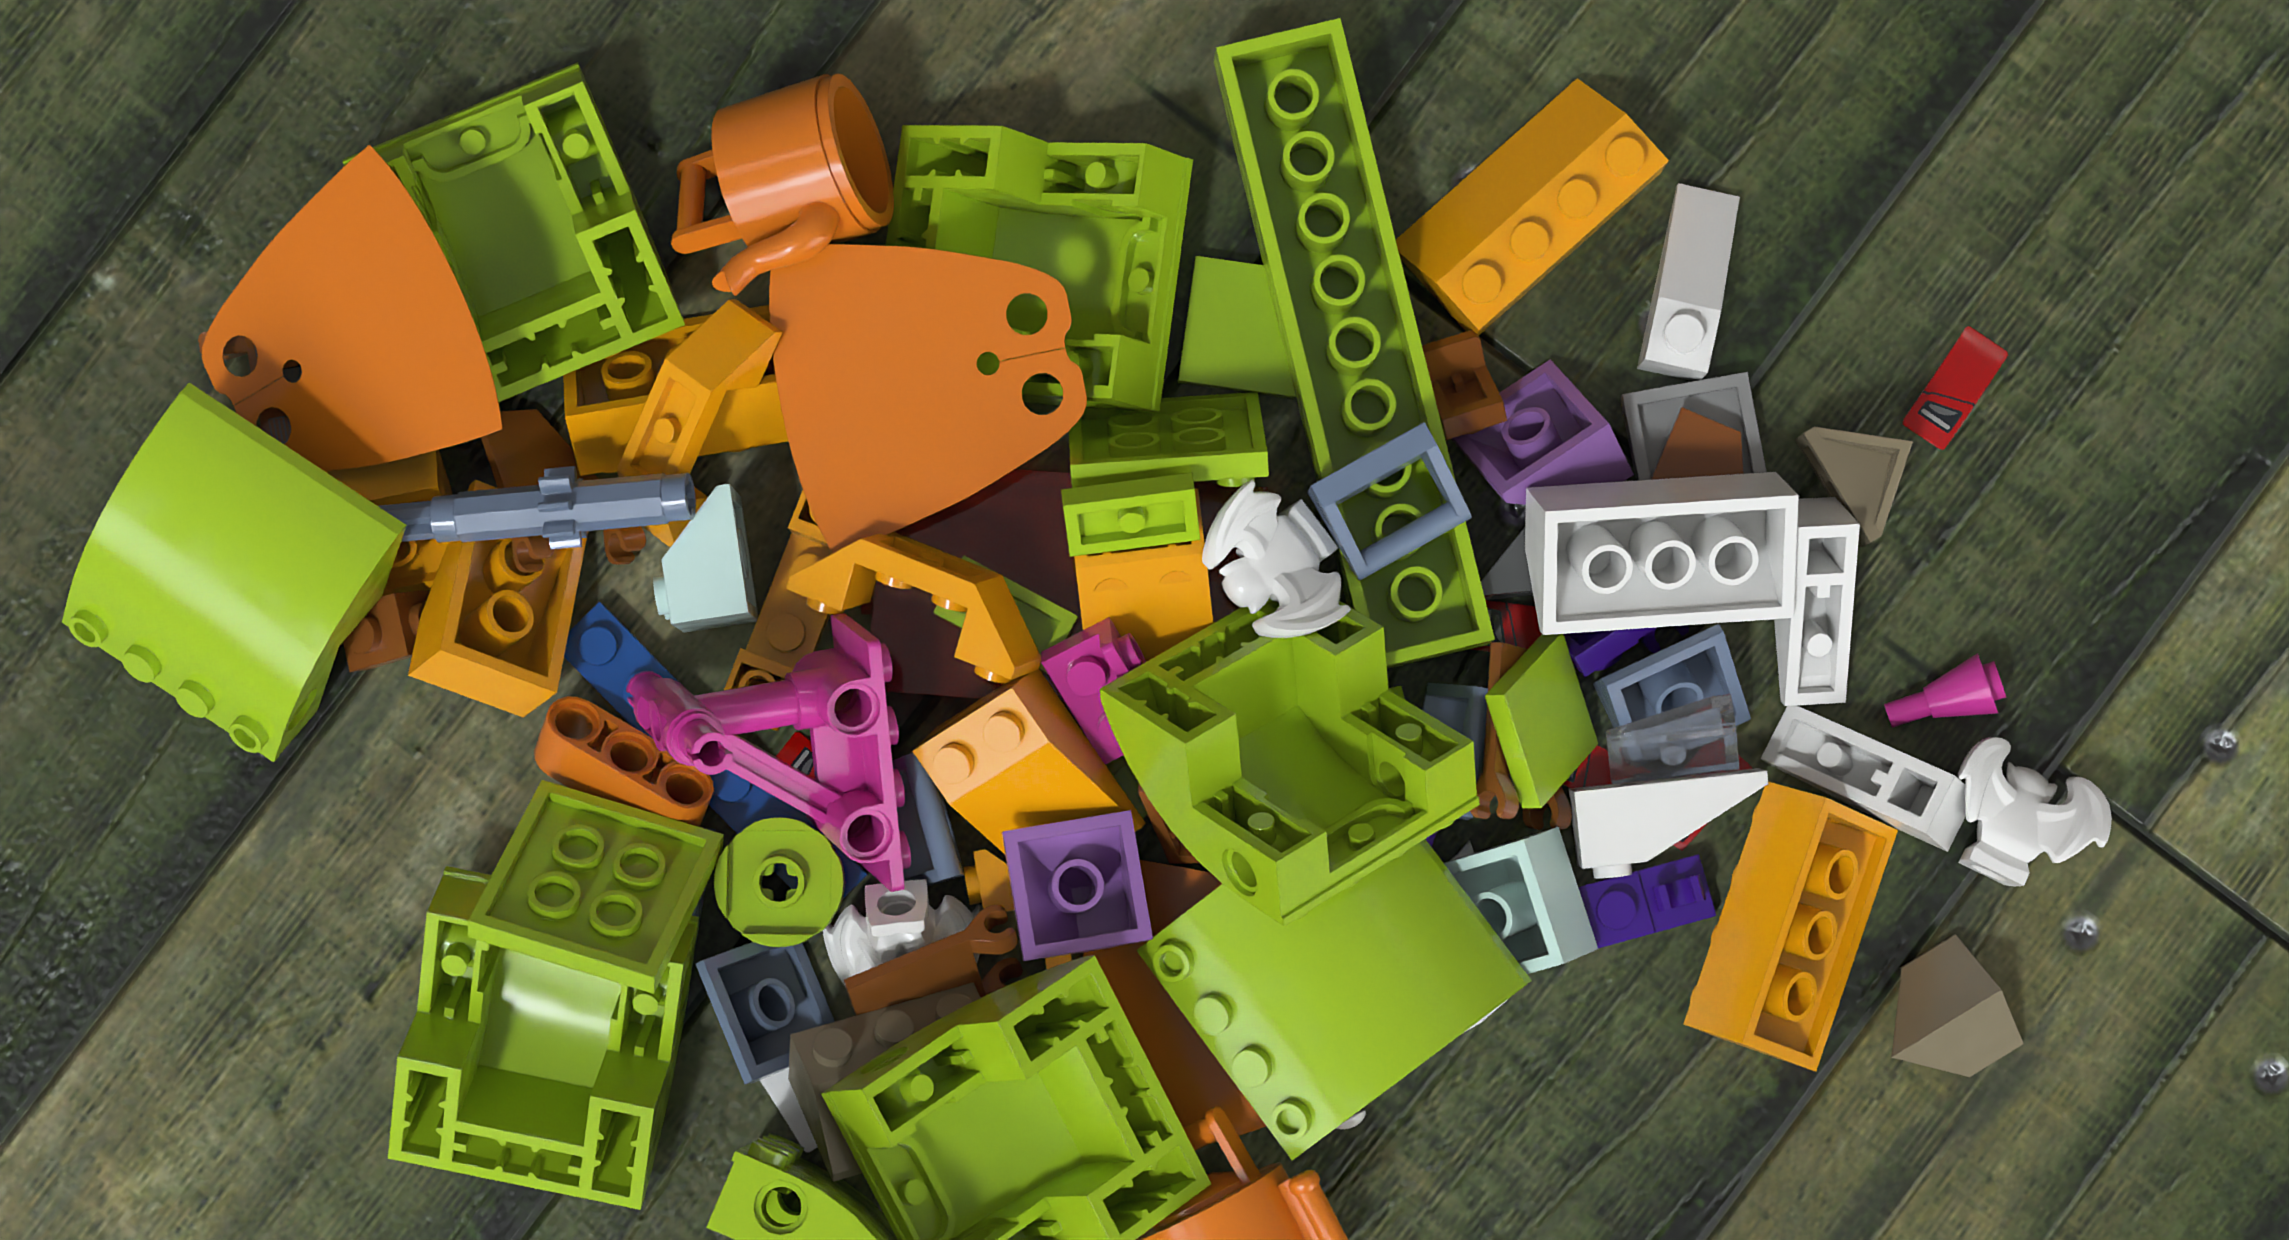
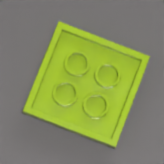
(1200, 435)
(596, 886)

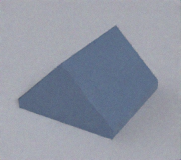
(1674, 678)
(761, 1000)

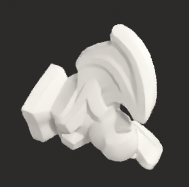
(1275, 562)
(2016, 816)
(892, 927)

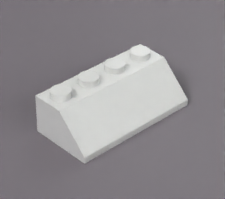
(1662, 552)

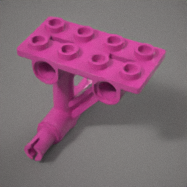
(851, 735)

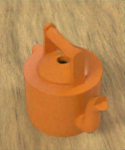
(794, 174)
(1248, 1200)

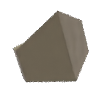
(1858, 472)
(1951, 1012)

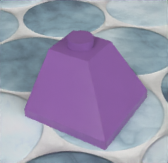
(1547, 440)
(1077, 886)

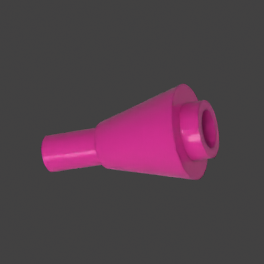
(1959, 692)

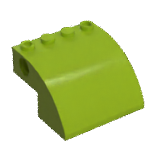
(1082, 212)
(538, 229)
(230, 572)
(1288, 757)
(1339, 1000)
(533, 1064)
(1020, 1120)
(754, 1206)

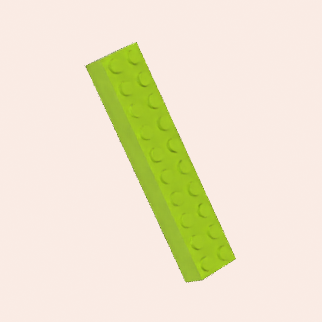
(1348, 322)

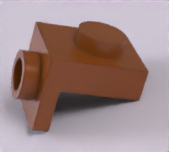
(1463, 385)
(386, 631)

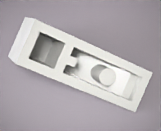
(1690, 284)
(1816, 642)
(1869, 776)
(1646, 817)

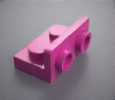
(1084, 666)

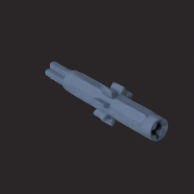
(556, 508)

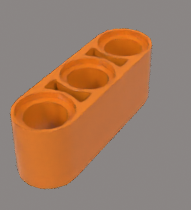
(618, 762)

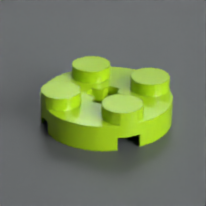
(754, 855)

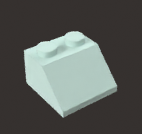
(709, 569)
(1529, 899)

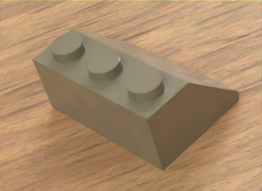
(837, 1049)

